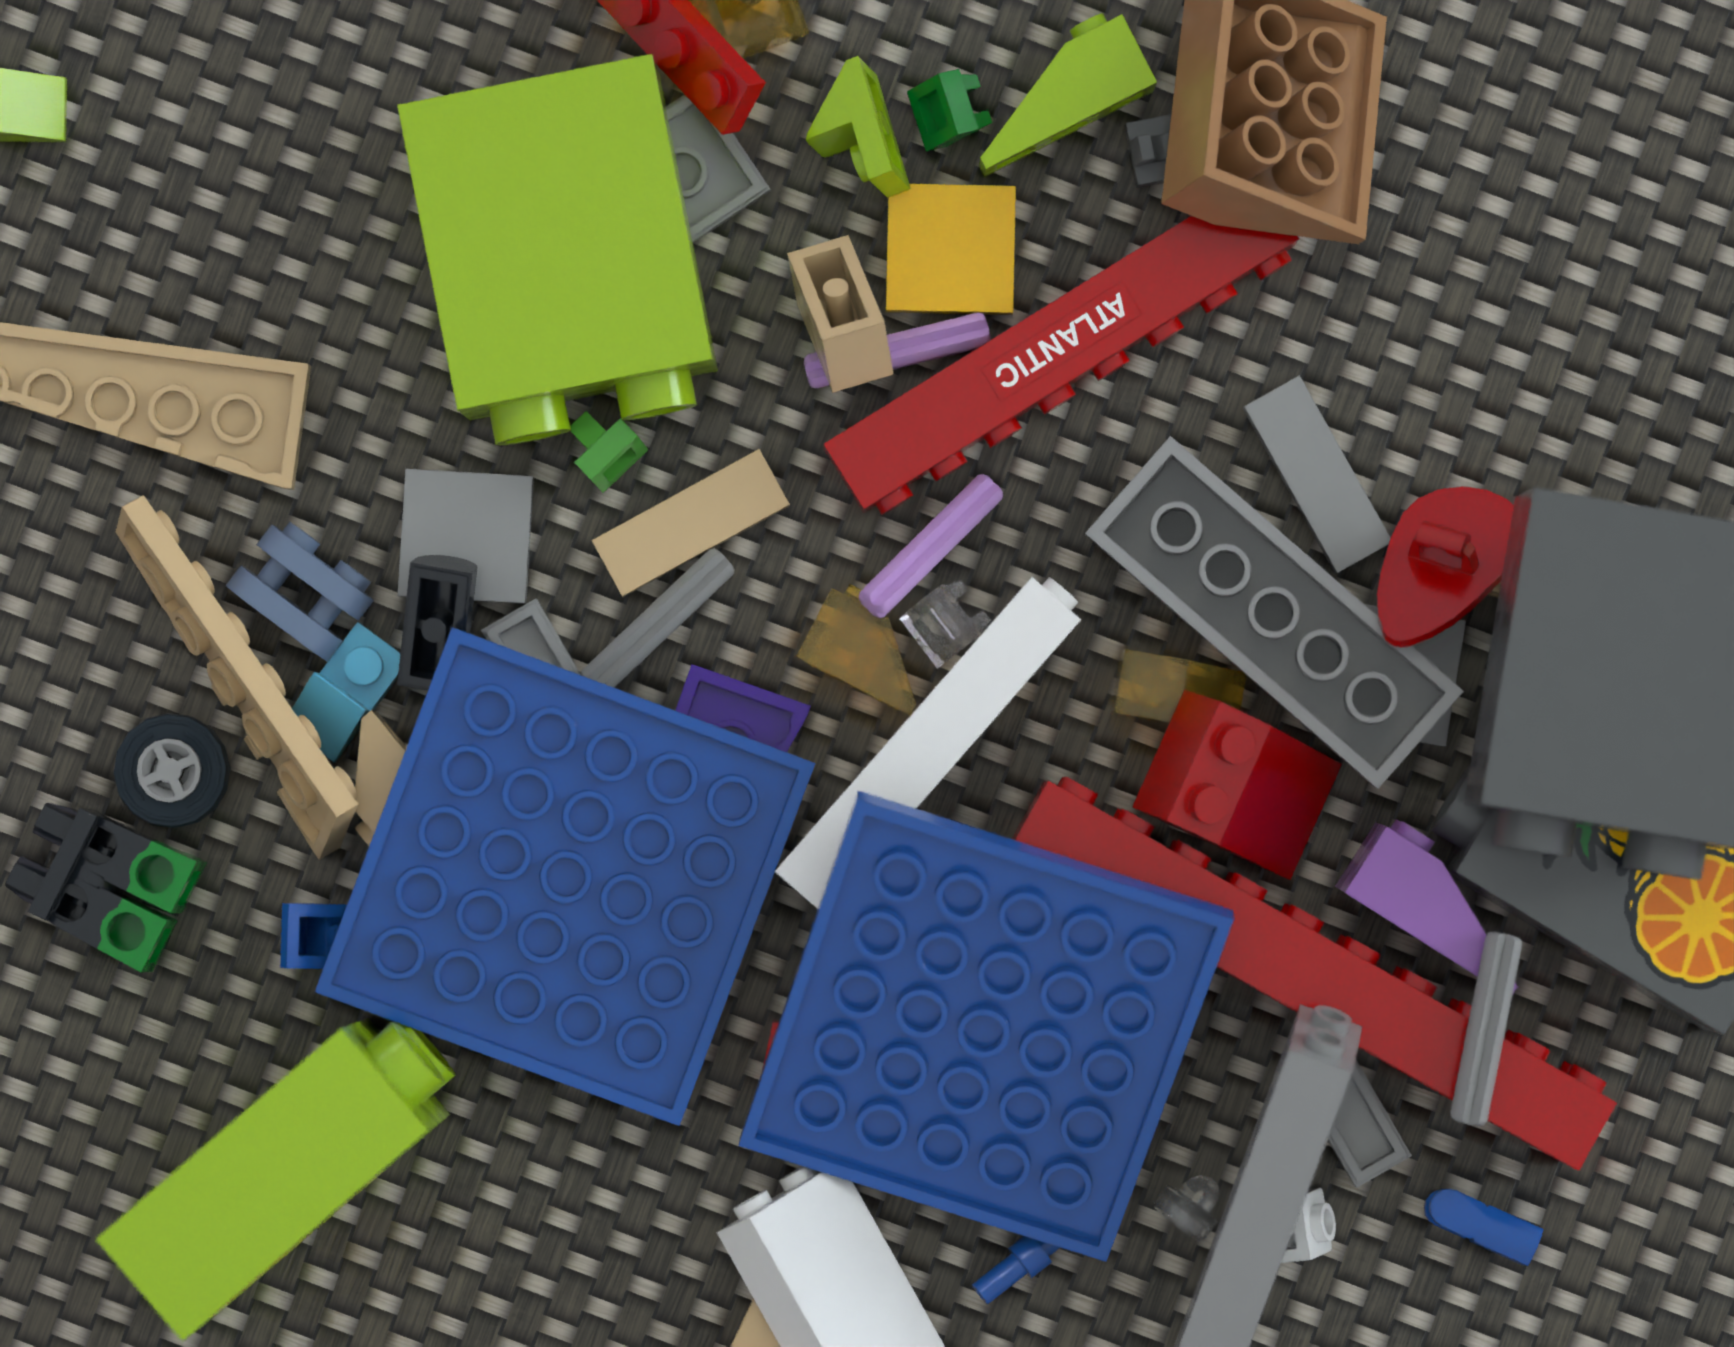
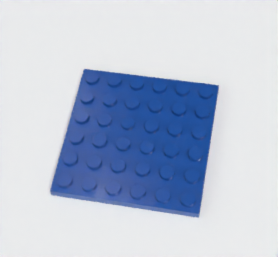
(565, 877)
(984, 1026)

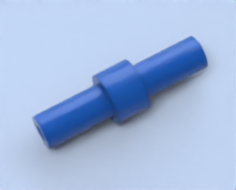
(1026, 1257)

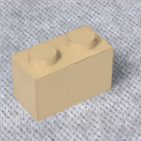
(840, 313)

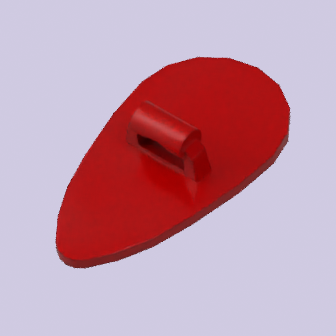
(1441, 562)

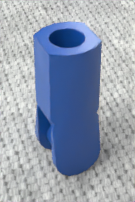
(1483, 1225)

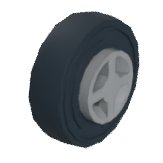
(145, 761)

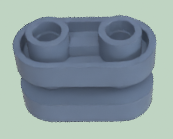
(294, 552)

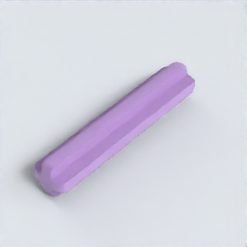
(920, 344)
(930, 546)

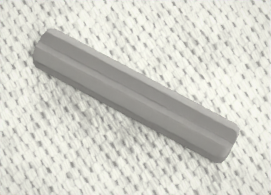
(660, 619)
(1486, 1028)

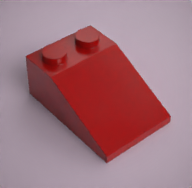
(1237, 783)

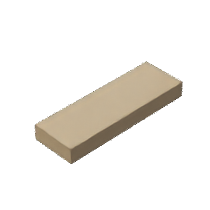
(690, 523)

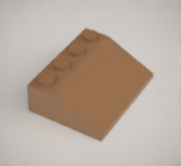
(1276, 116)

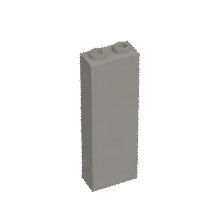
(1272, 1180)

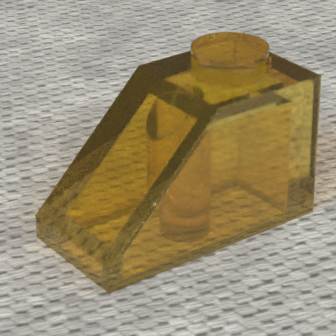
(858, 650)
(1152, 685)

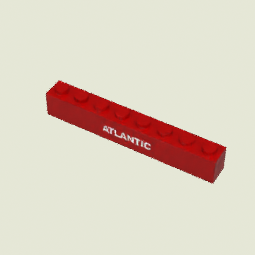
(1046, 355)

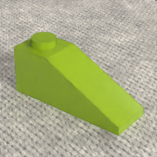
(1083, 83)

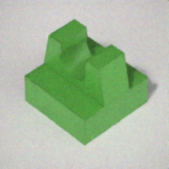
(607, 452)

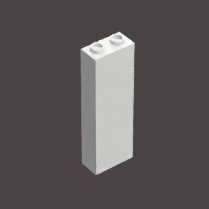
(943, 722)
(824, 1268)

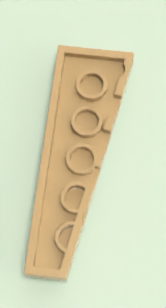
(175, 399)
(313, 791)

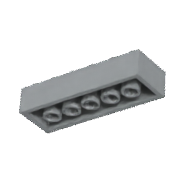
(1273, 612)

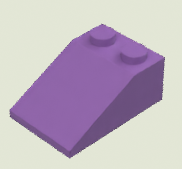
(1414, 892)

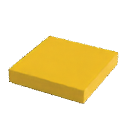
(951, 249)

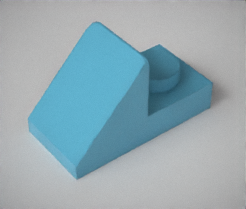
(348, 688)

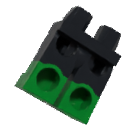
(85, 877)

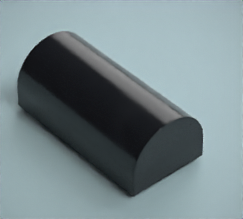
(436, 600)

